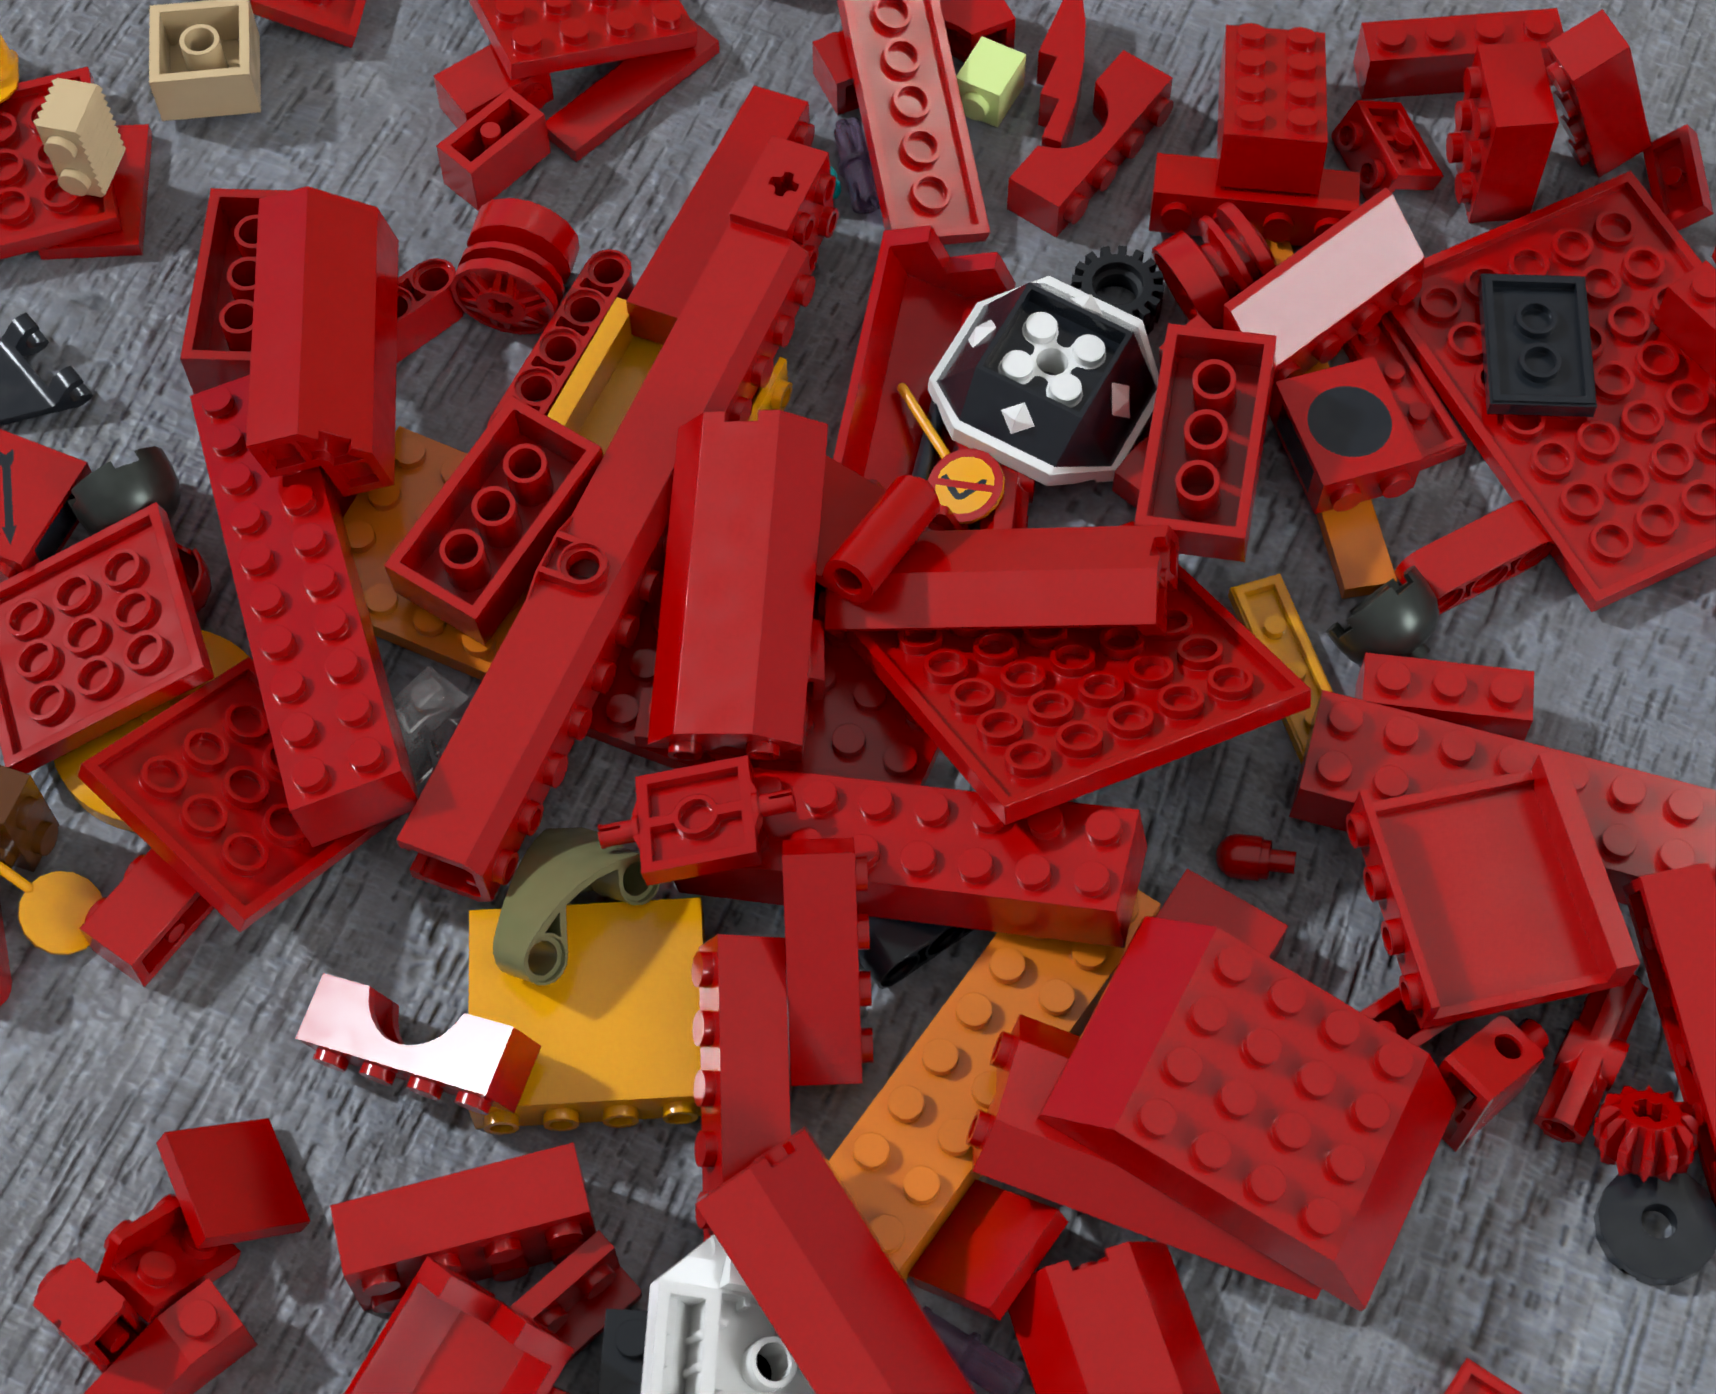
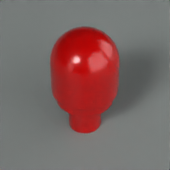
(1252, 858)

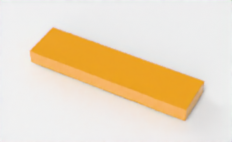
(1271, 616)

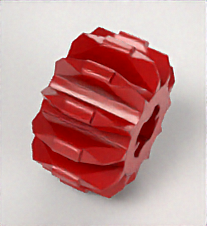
(1646, 1133)

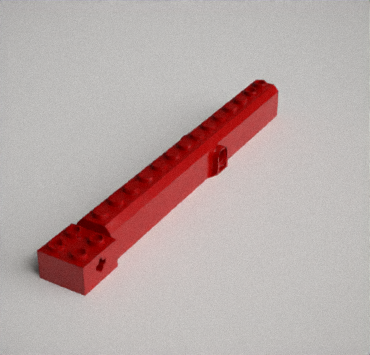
(576, 625)

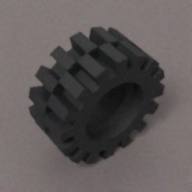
(1124, 272)

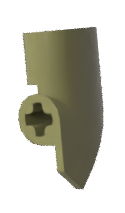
(546, 880)

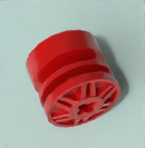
(515, 266)
(1219, 269)

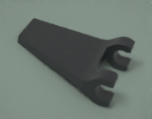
(21, 389)

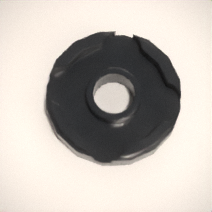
(1652, 1258)

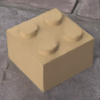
(204, 59)

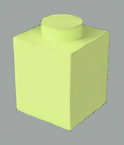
(991, 81)

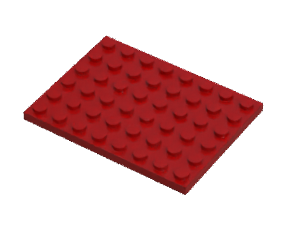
(1636, 481)

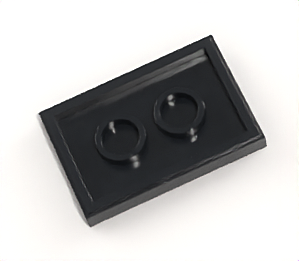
(1536, 345)

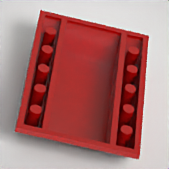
(1255, 1102)

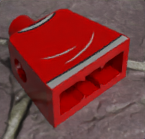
(1495, 1069)

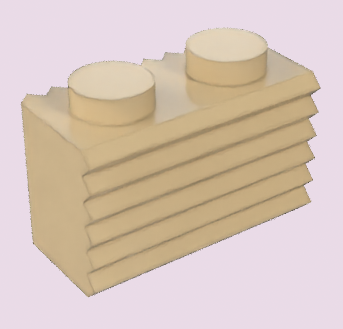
(80, 137)

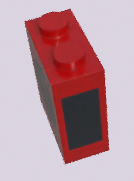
(1345, 435)
(34, 502)

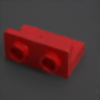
(1385, 148)
(157, 1260)
(579, 1291)

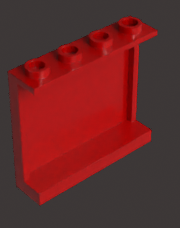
(1492, 894)

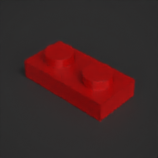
(1678, 177)

